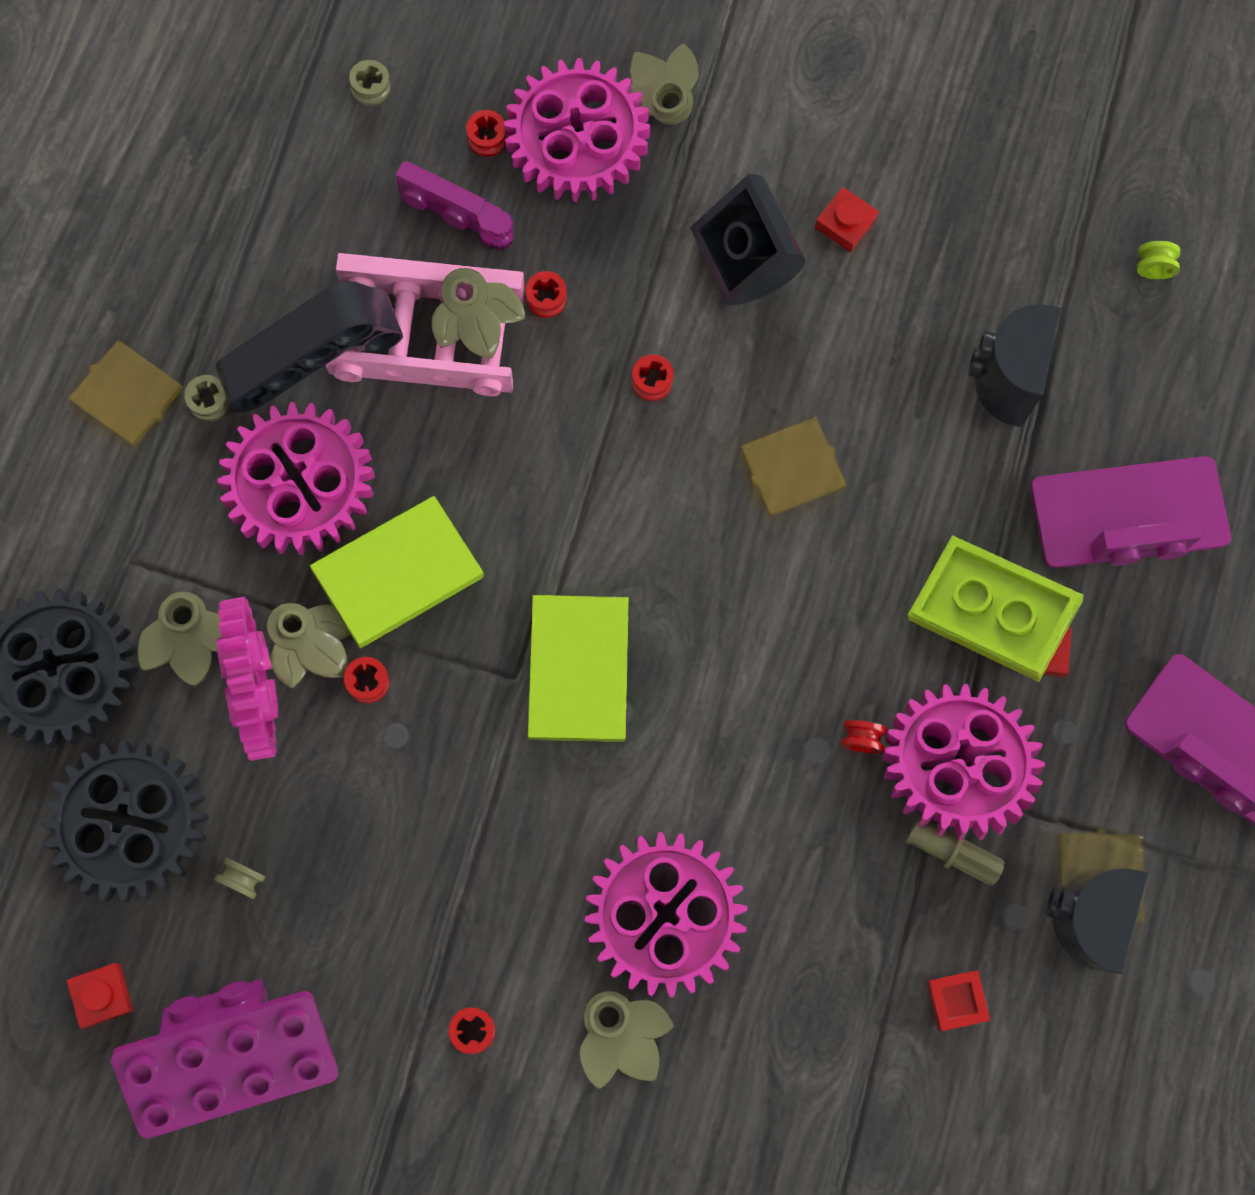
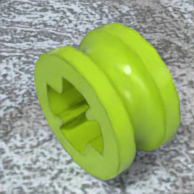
(1158, 260)

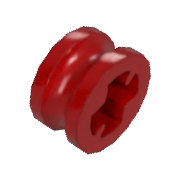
(486, 119)
(544, 281)
(643, 367)
(381, 676)
(863, 737)
(473, 1046)

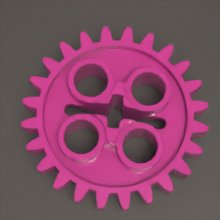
(586, 165)
(260, 500)
(249, 692)
(975, 801)
(700, 944)

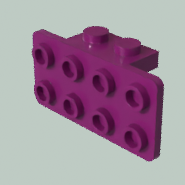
(1130, 513)
(1201, 732)
(223, 1057)

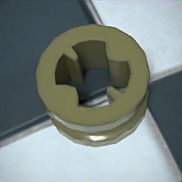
(378, 91)
(193, 397)
(239, 878)

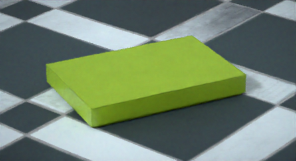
(396, 571)
(995, 608)
(578, 668)

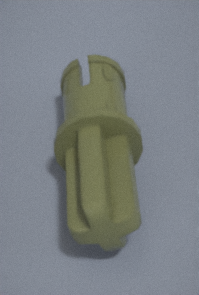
(956, 853)

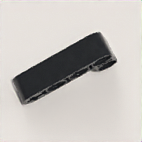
(306, 340)

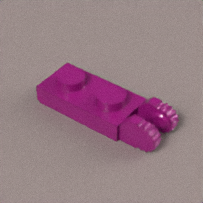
(455, 205)

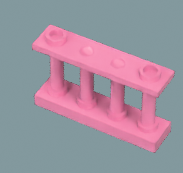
(408, 282)

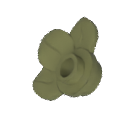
(665, 81)
(478, 318)
(184, 646)
(310, 649)
(627, 1044)

